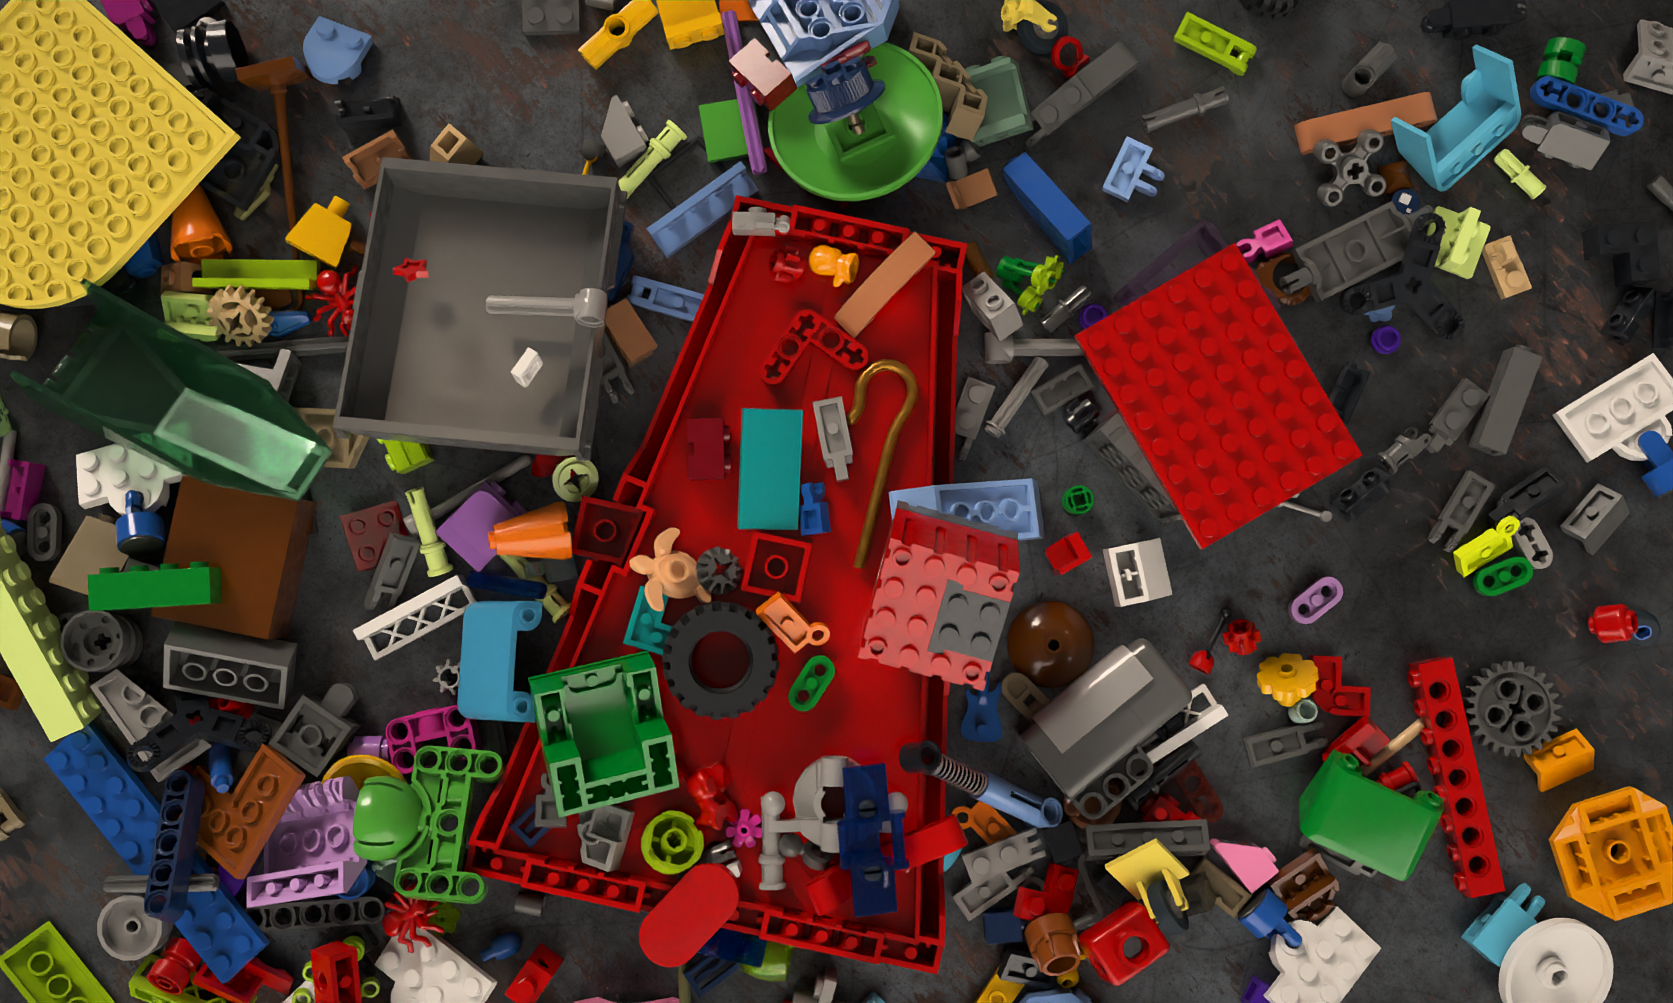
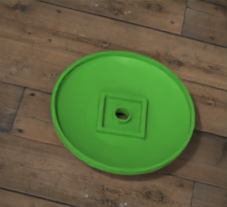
(894, 148)

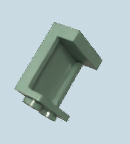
(1006, 103)

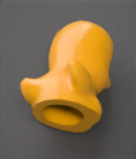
(831, 261)

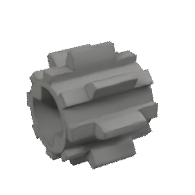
(442, 676)

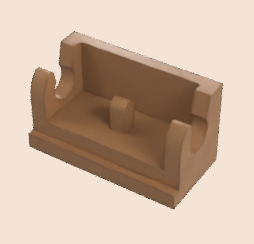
(367, 159)
(628, 333)

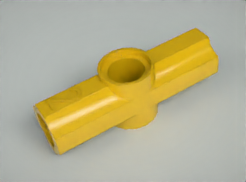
(604, 44)

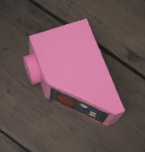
(1246, 861)

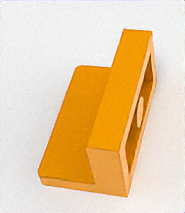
(1561, 760)

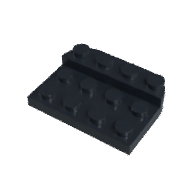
(249, 161)

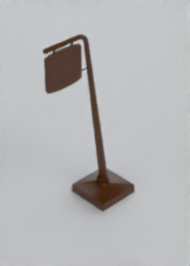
(275, 77)

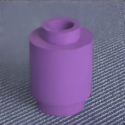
(369, 745)

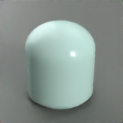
(1303, 711)

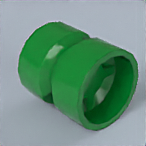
(1562, 59)

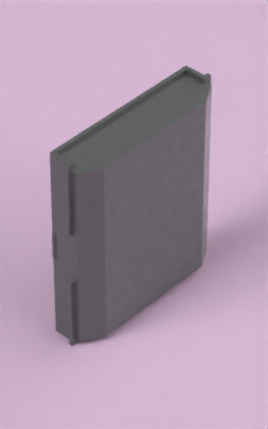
(427, 352)

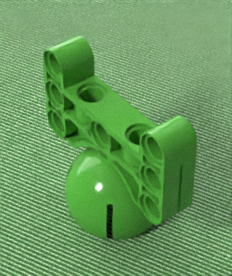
(407, 818)

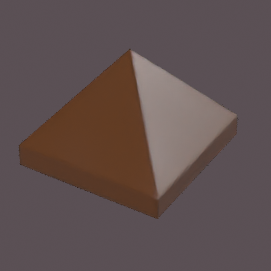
(1396, 176)

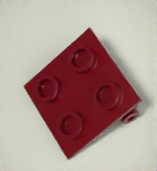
(369, 530)

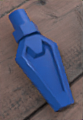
(288, 321)

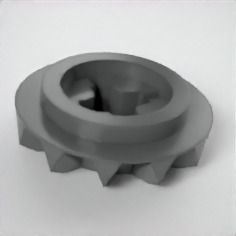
(706, 566)

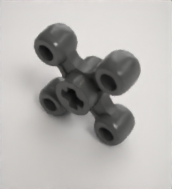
(1353, 162)

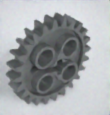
(1534, 722)

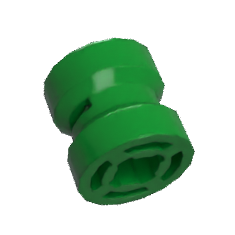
(1073, 502)

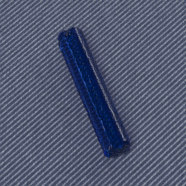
(507, 584)

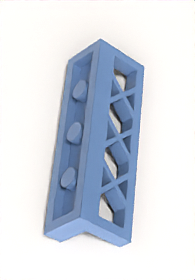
(701, 210)

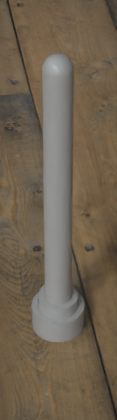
(459, 498)

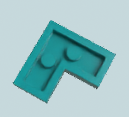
(645, 626)

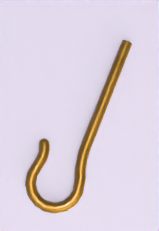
(889, 445)

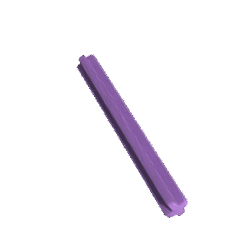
(745, 101)

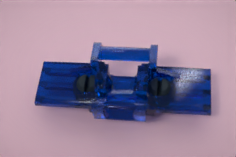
(860, 842)

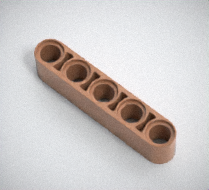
(1346, 125)

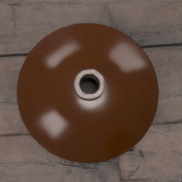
(1030, 638)

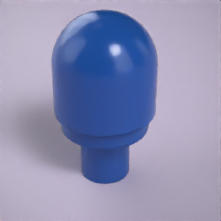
(502, 947)

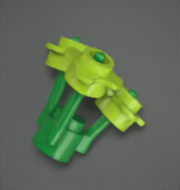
(1042, 277)

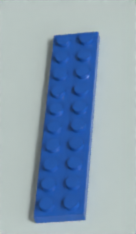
(129, 821)

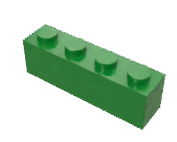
(154, 588)

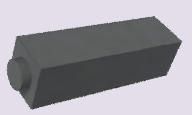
(1506, 400)

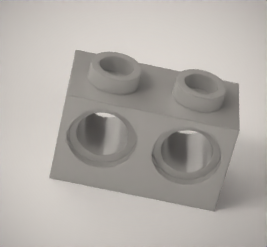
(992, 306)

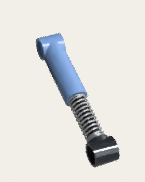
(982, 785)

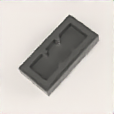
(1062, 390)

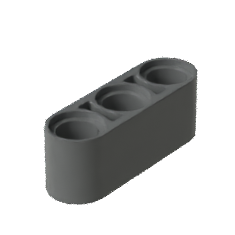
(1108, 69)

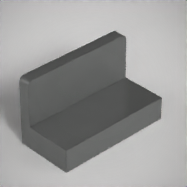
(1596, 517)

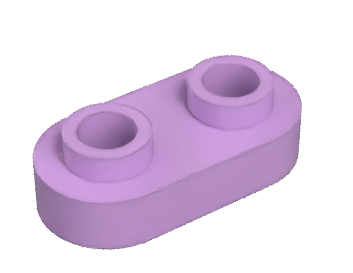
(1315, 601)

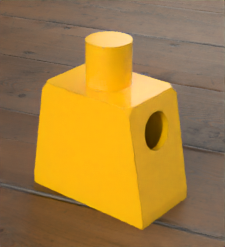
(323, 232)

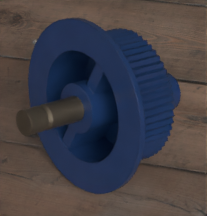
(842, 93)

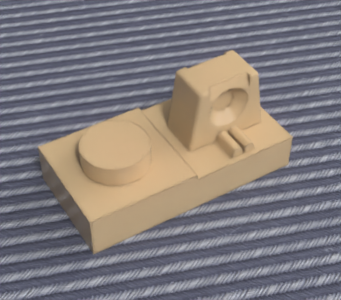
(1505, 267)

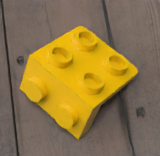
(689, 21)

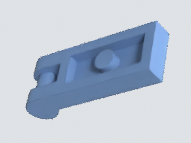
(665, 298)

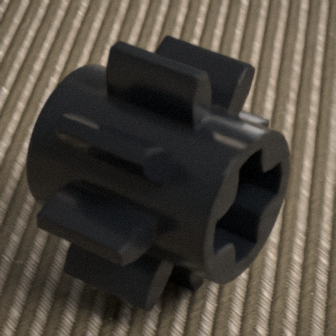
(1081, 416)

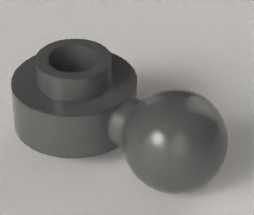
(792, 845)

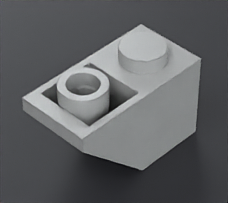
(620, 134)

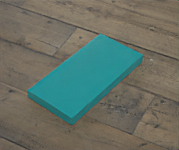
(770, 469)

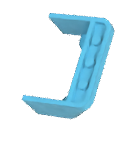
(1470, 129)

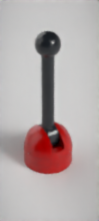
(1202, 659)

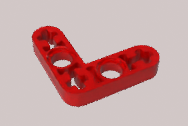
(815, 337)

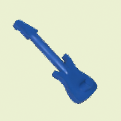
(981, 717)

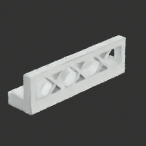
(411, 607)
(1191, 729)

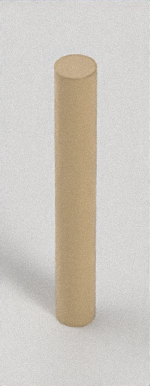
(1394, 746)

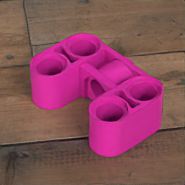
(427, 726)

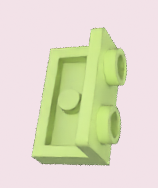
(188, 314)

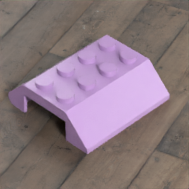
(310, 846)

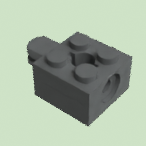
(318, 729)

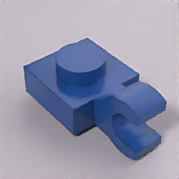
(814, 513)

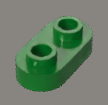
(1501, 577)
(811, 682)

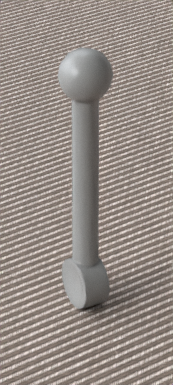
(1324, 516)

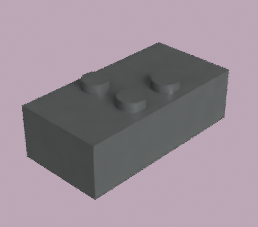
(229, 665)

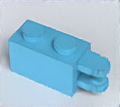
(1502, 923)

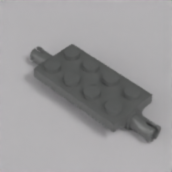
(1352, 251)

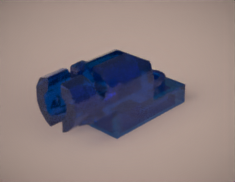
(735, 947)

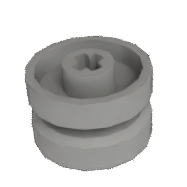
(128, 931)

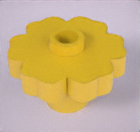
(1287, 678)

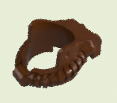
(1265, 274)

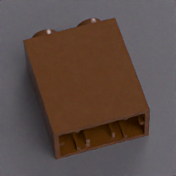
(257, 545)

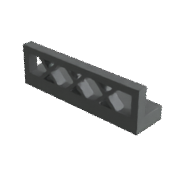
(1115, 840)

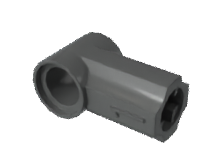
(1369, 69)

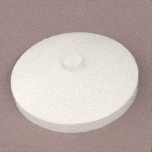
(1557, 964)

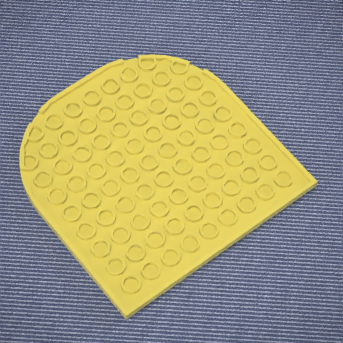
(89, 149)

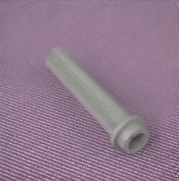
(1016, 397)

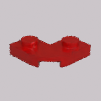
(1336, 698)
(1055, 898)

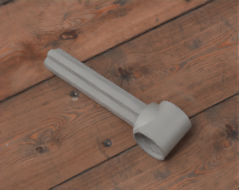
(586, 307)
(1003, 351)

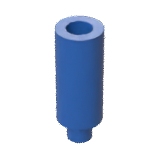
(220, 767)

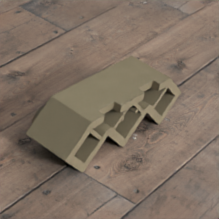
(958, 95)

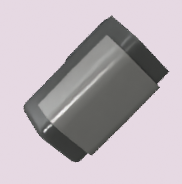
(1100, 721)

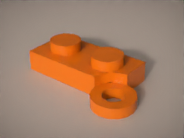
(790, 623)
(985, 822)

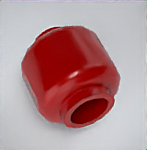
(1613, 623)

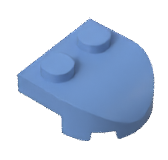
(335, 50)

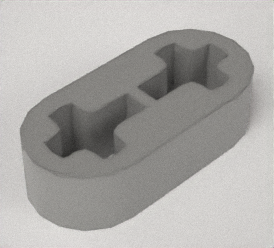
(1532, 541)

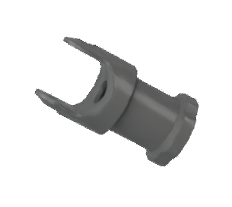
(1403, 449)

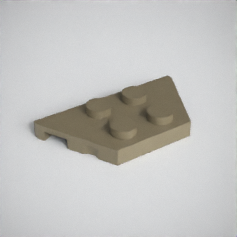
(345, 451)

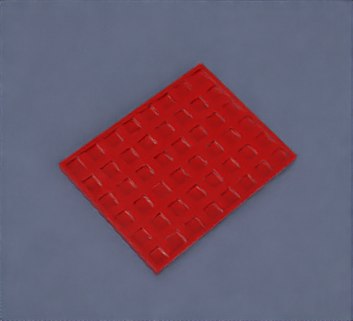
(1217, 396)

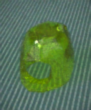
(775, 963)

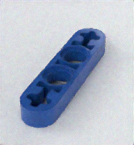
(1587, 101)

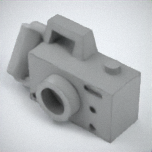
(759, 222)

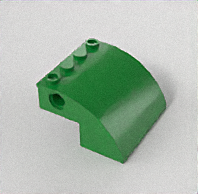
(603, 733)

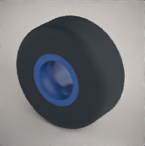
(1651, 631)

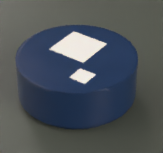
(1405, 201)

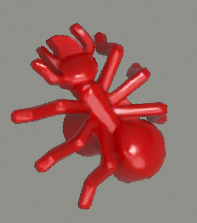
(337, 296)
(409, 916)

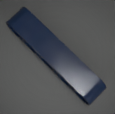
(181, 858)

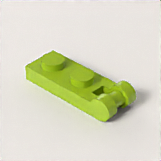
(1214, 43)

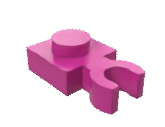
(1267, 240)

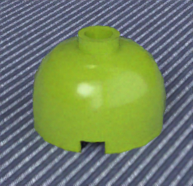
(672, 842)

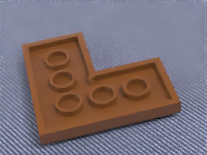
(242, 820)

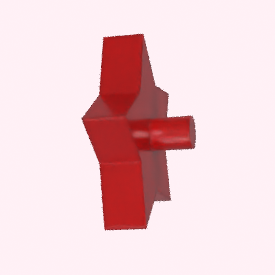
(411, 269)

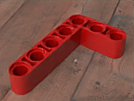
(922, 845)

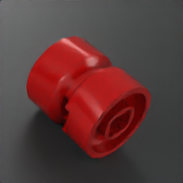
(174, 969)

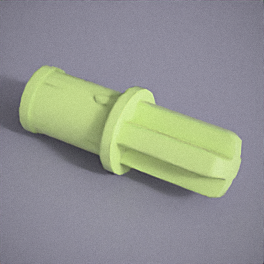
(1519, 173)

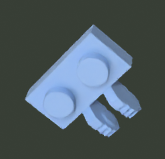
(1127, 170)

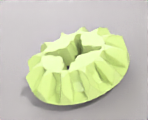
(587, 483)

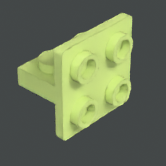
(1461, 242)

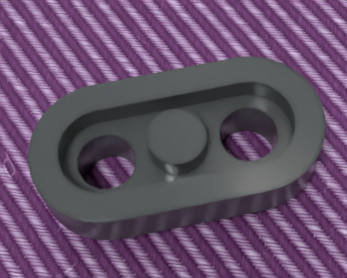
(41, 532)

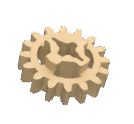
(226, 310)

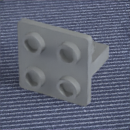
(823, 989)

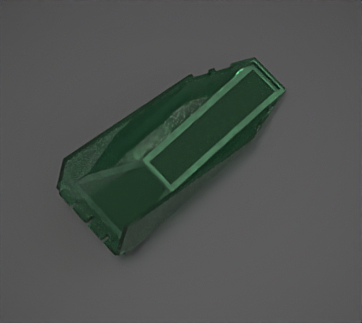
(180, 404)

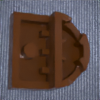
(1305, 886)

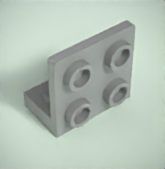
(1654, 61)

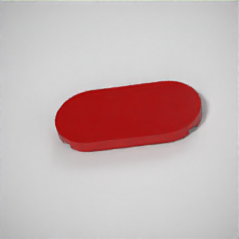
(689, 914)

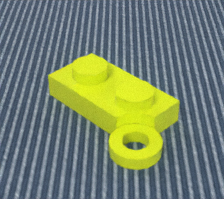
(1486, 546)

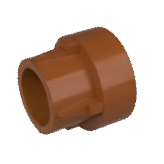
(1053, 943)

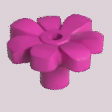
(750, 824)

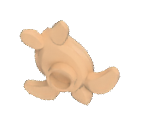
(669, 572)

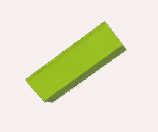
(50, 971)

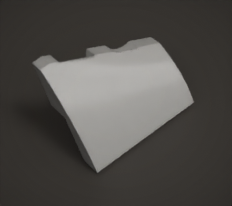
(604, 836)

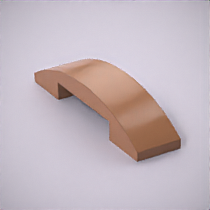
(884, 284)

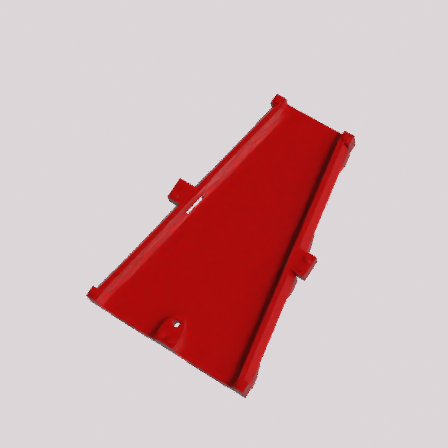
(868, 704)

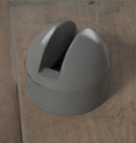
(971, 150)

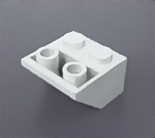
(1137, 572)

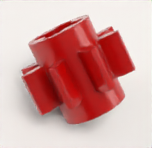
(786, 263)
(1241, 637)

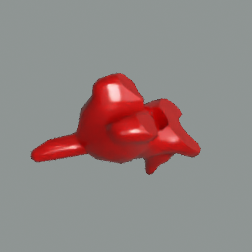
(707, 789)

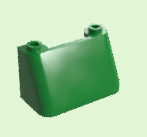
(1367, 818)

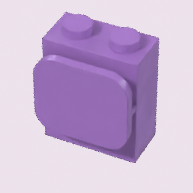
(468, 525)

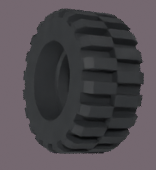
(720, 701)

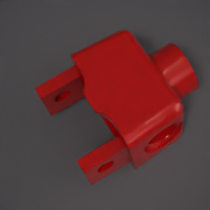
(1105, 943)

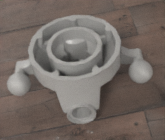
(807, 799)

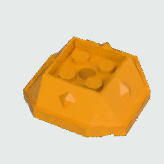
(1641, 869)

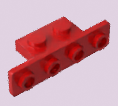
(246, 982)

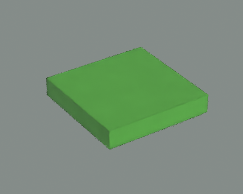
(724, 131)

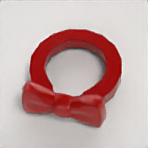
(1080, 58)

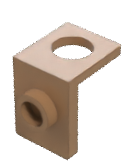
(972, 189)
(178, 278)

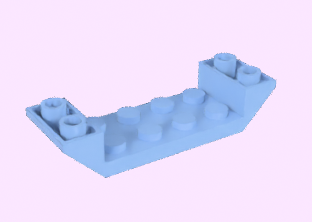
(1003, 503)

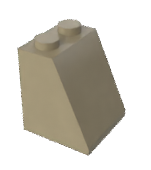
(89, 550)

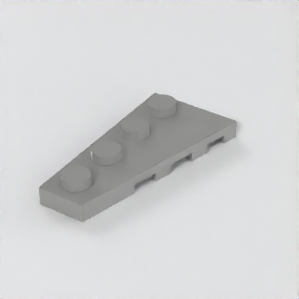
(137, 715)

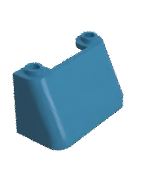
(489, 660)

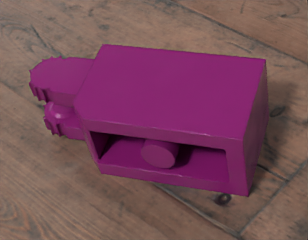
(133, 18)

